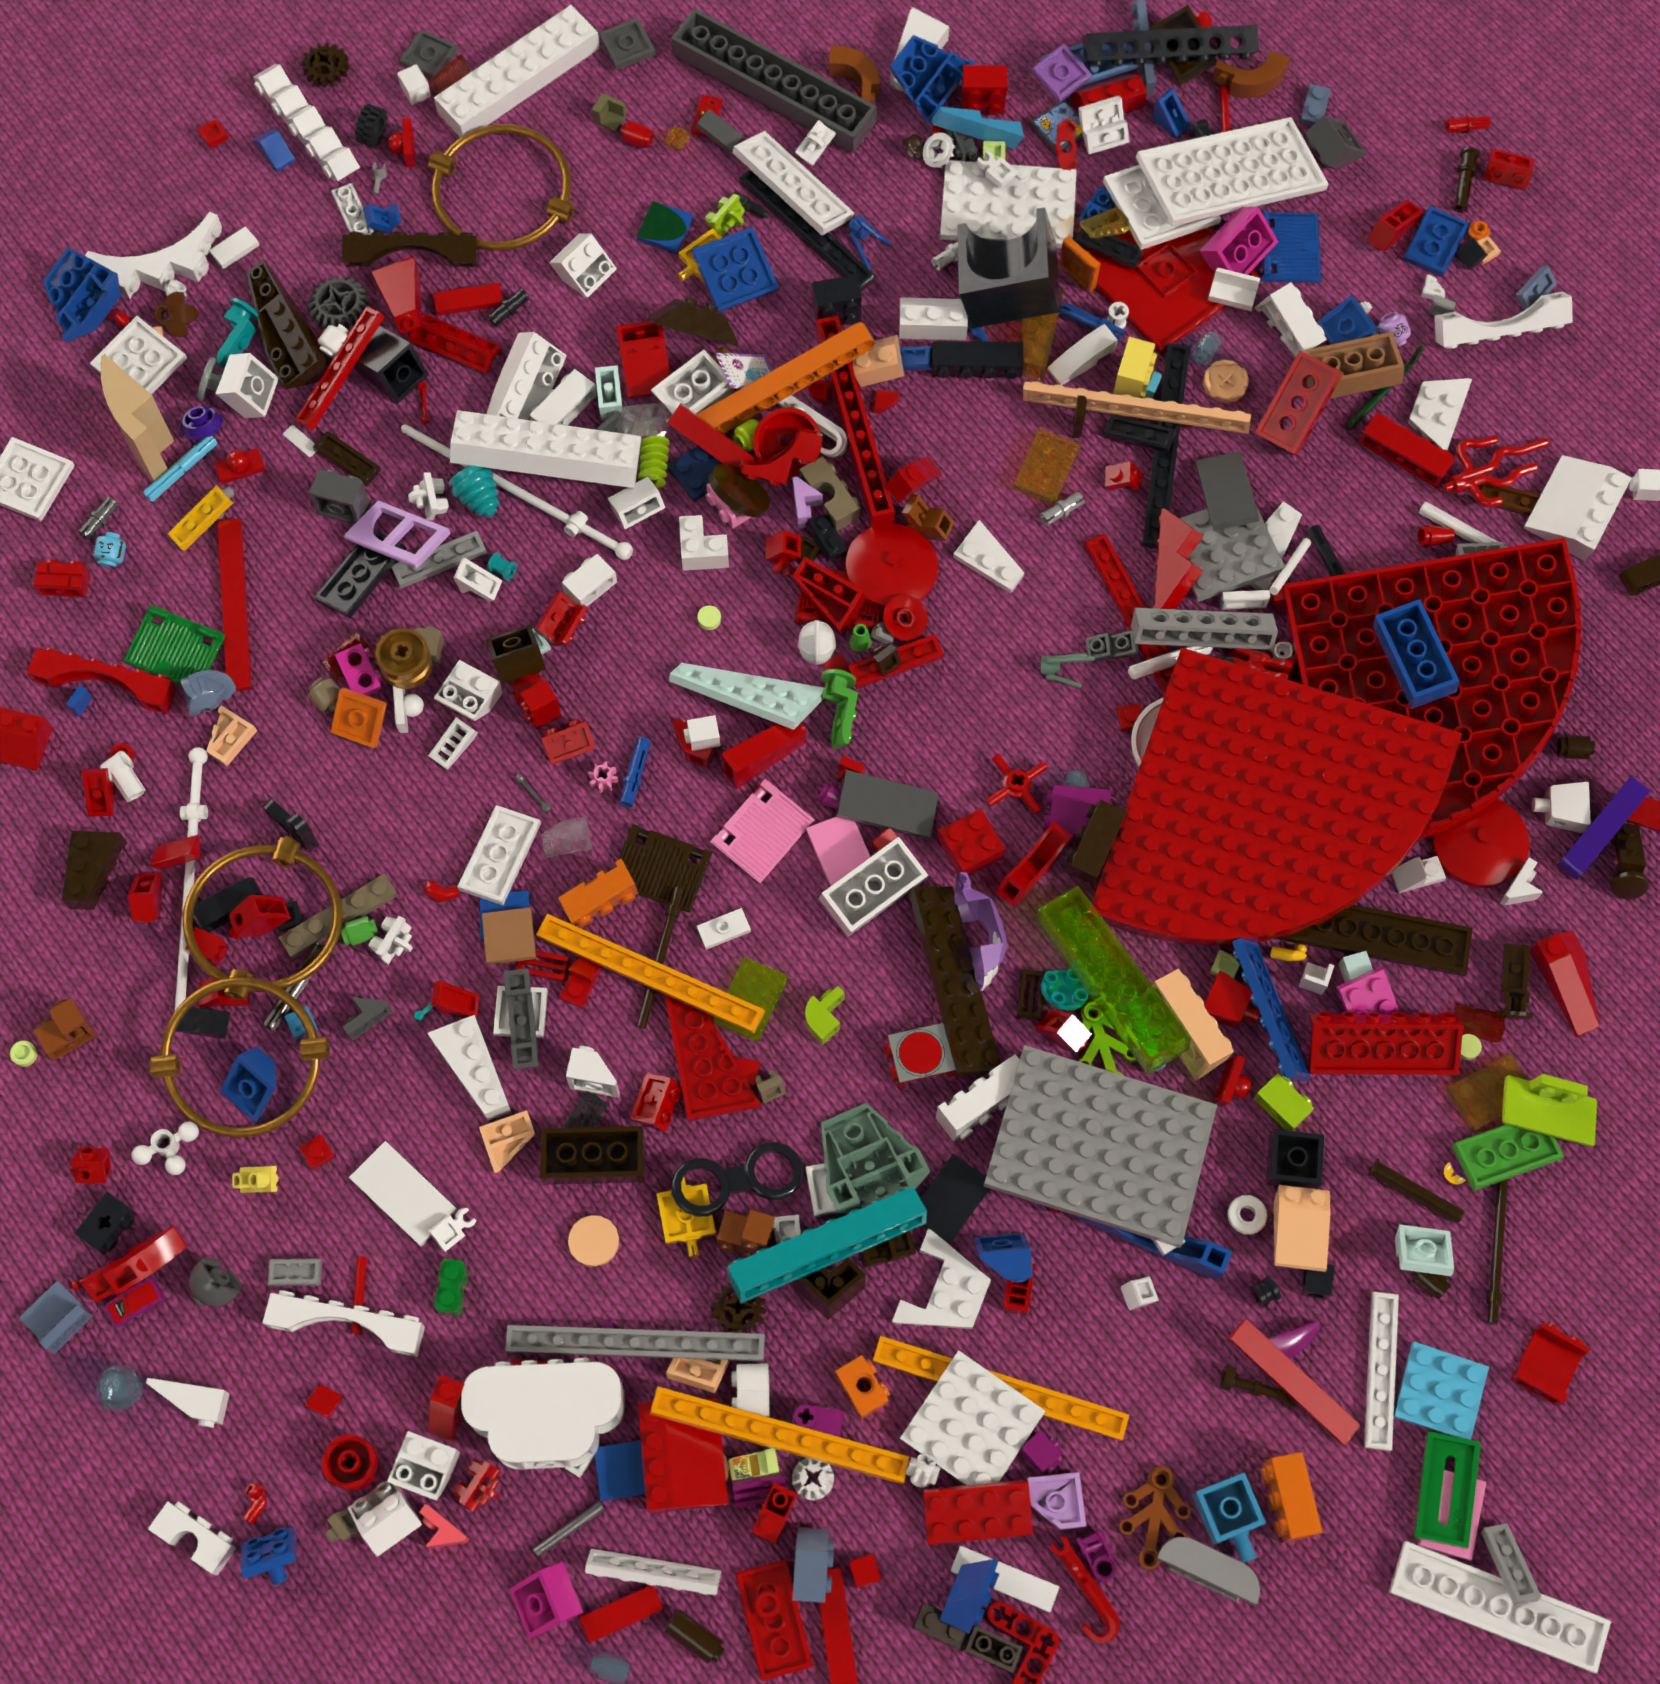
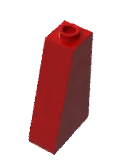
(401, 292)
(761, 752)

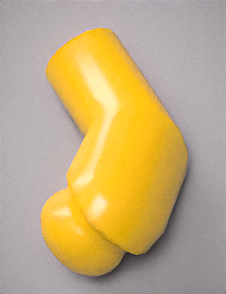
(1284, 954)

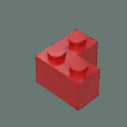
(536, 700)

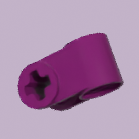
(823, 1419)
(1096, 1554)

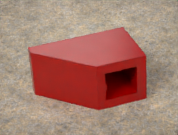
(700, 757)
(774, 1514)

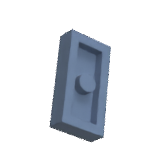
(1315, 104)
(1539, 284)

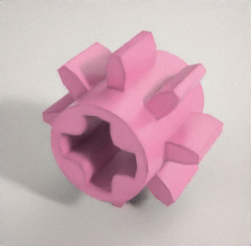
(603, 784)

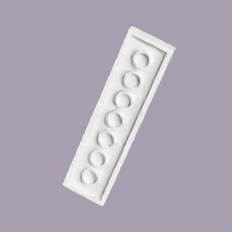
(1484, 1603)

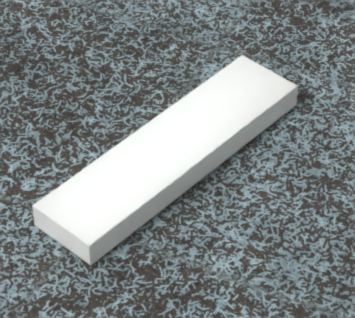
(1013, 1581)

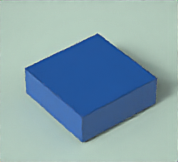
(79, 701)

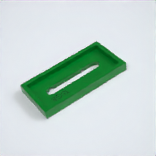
(1466, 1458)

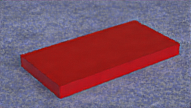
(778, 1641)

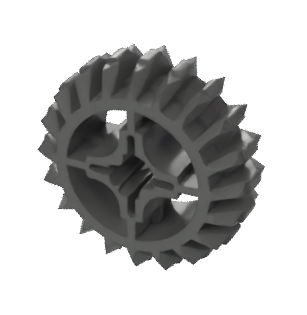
(348, 294)

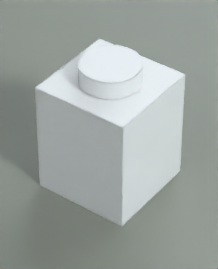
(414, 84)
(1646, 485)
(702, 733)

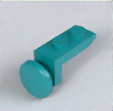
(242, 330)

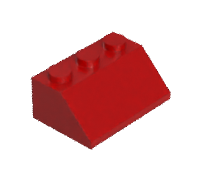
(1126, 85)
(23, 738)

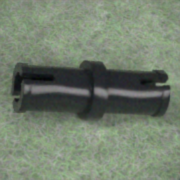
(508, 307)

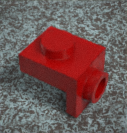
(1122, 476)

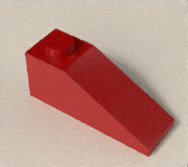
(1394, 225)
(912, 478)

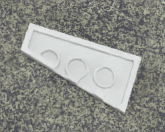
(1281, 529)

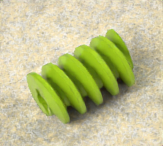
(653, 460)

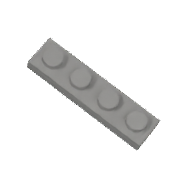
(442, 559)

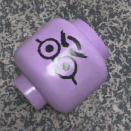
(1397, 325)

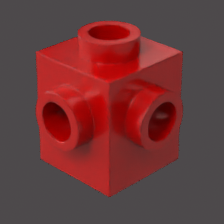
(91, 1165)

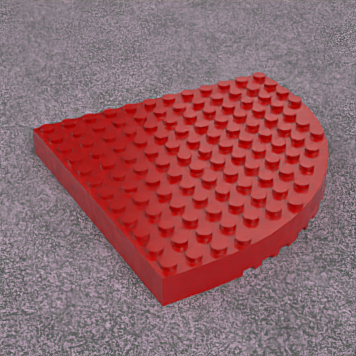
(1509, 635)
(1265, 807)

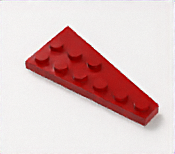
(706, 1067)

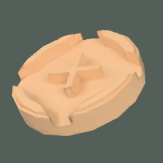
(1225, 381)
(593, 1241)

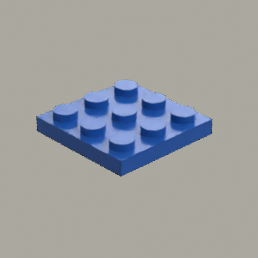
(735, 269)

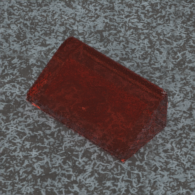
(449, 75)
(330, 663)
(1480, 1022)

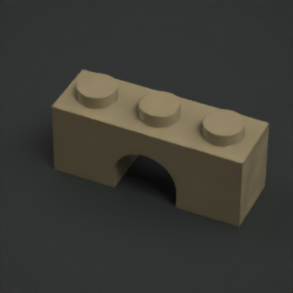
(842, 507)

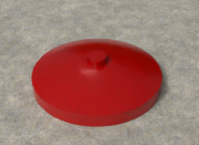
(890, 563)
(1484, 847)

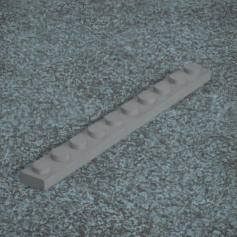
(635, 1343)

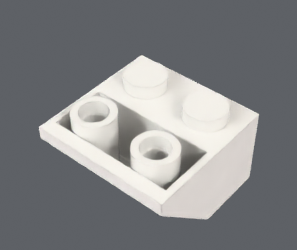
(583, 264)
(469, 691)
(423, 1466)
(384, 1517)

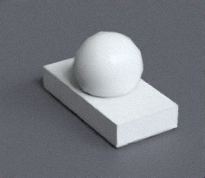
(405, 705)

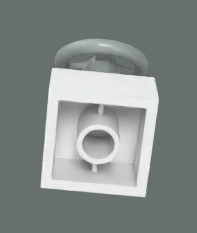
(243, 386)

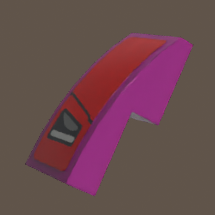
(134, 1301)

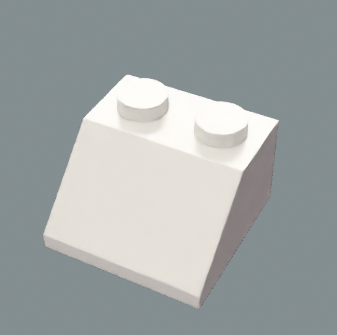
(589, 1073)

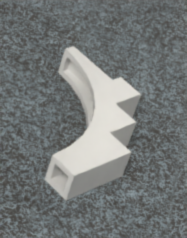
(158, 268)

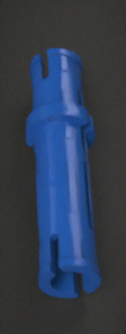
(1090, 320)
(632, 780)

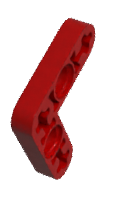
(1032, 1640)

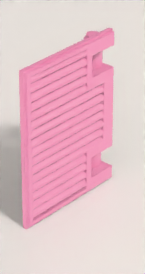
(762, 831)

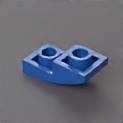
(1099, 203)

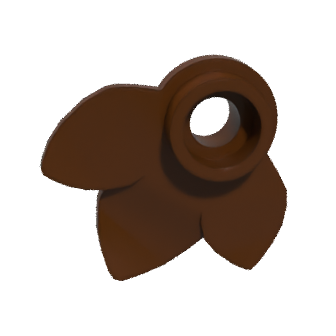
(179, 314)

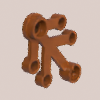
(1155, 1512)

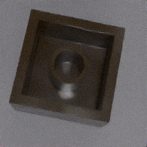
(516, 654)

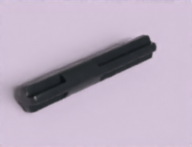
(1325, 551)

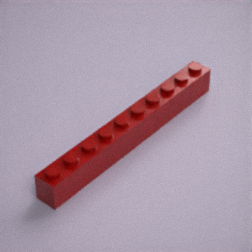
(859, 433)

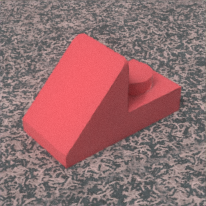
(447, 1533)

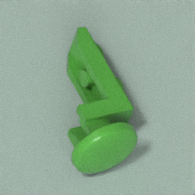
(838, 691)

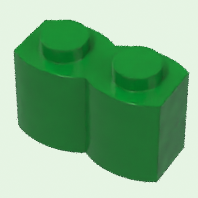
(453, 1281)

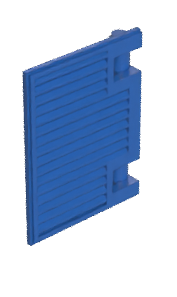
(1296, 251)

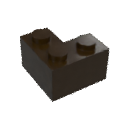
(831, 1290)

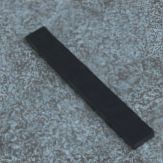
(824, 245)

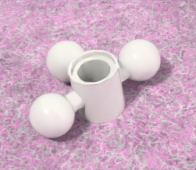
(174, 1164)

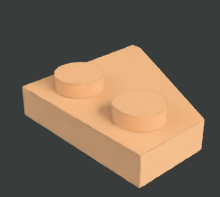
(229, 736)
(506, 1138)
(698, 1372)

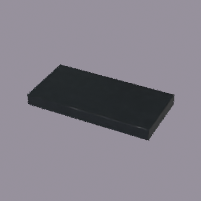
(355, 579)

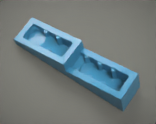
(971, 124)

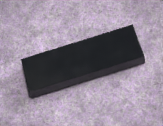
(1111, 248)
(1140, 433)

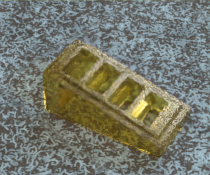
(1114, 218)

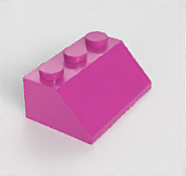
(1240, 242)

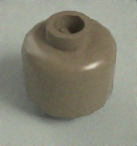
(324, 694)

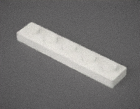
(653, 1572)

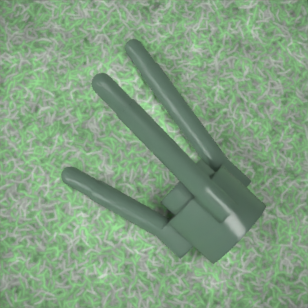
(1051, 665)

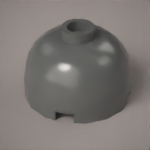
(212, 1285)

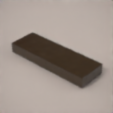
(346, 458)

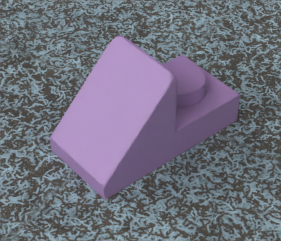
(804, 498)

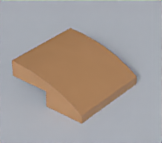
(509, 936)

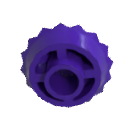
(200, 423)

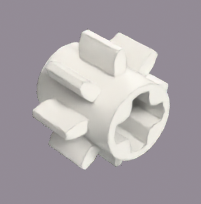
(923, 1470)

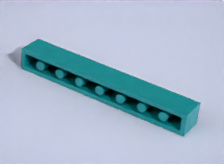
(826, 1244)

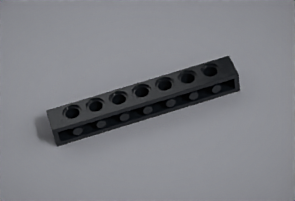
(1245, 35)

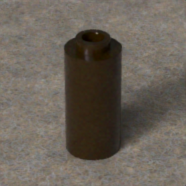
(695, 1637)

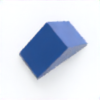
(1171, 114)
(274, 149)

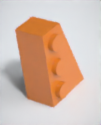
(599, 895)

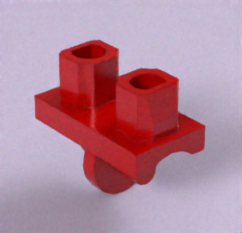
(481, 1486)

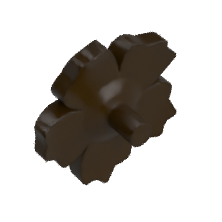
(914, 147)

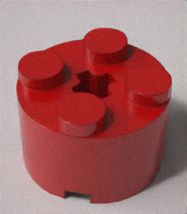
(339, 1454)

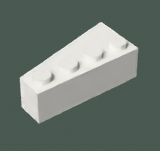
(470, 1060)

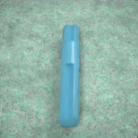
(179, 468)

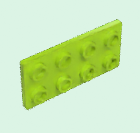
(1550, 1108)

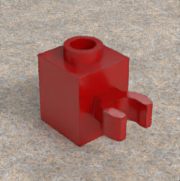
(782, 550)

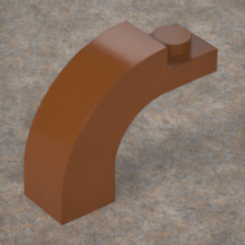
(855, 66)
(1255, 81)

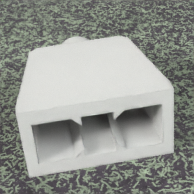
(1565, 806)

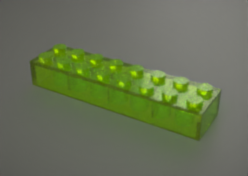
(1113, 980)

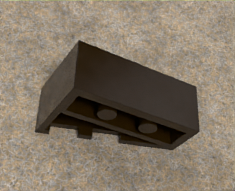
(1094, 841)
(89, 865)

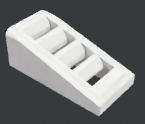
(459, 748)

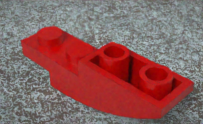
(136, 1265)

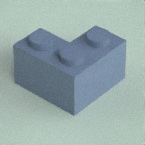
(812, 1558)

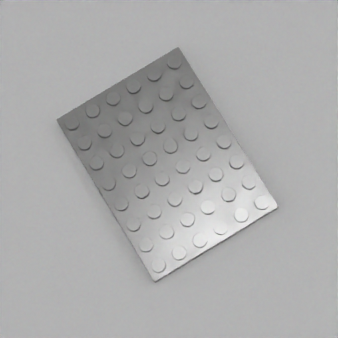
(1101, 1146)

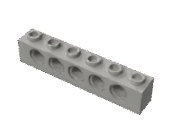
(1204, 628)

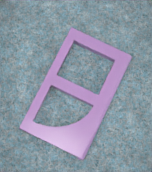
(363, 534)

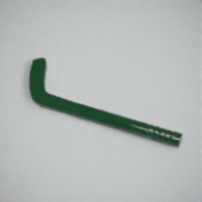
(1370, 404)

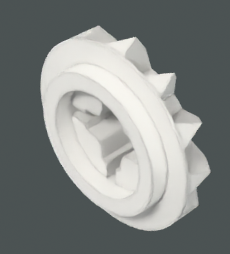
(938, 141)
(812, 1491)

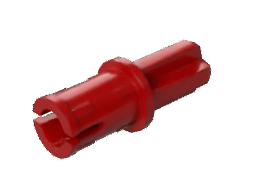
(1467, 124)

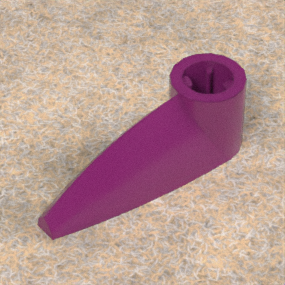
(1295, 1340)

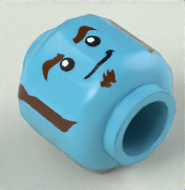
(109, 550)

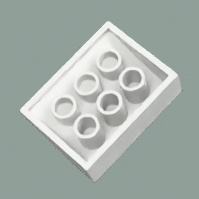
(1577, 504)

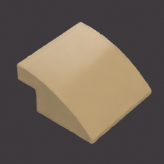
(136, 417)

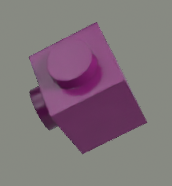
(1042, 1452)

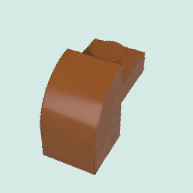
(930, 522)

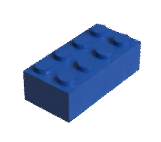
(1415, 654)

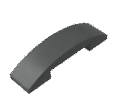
(521, 1019)

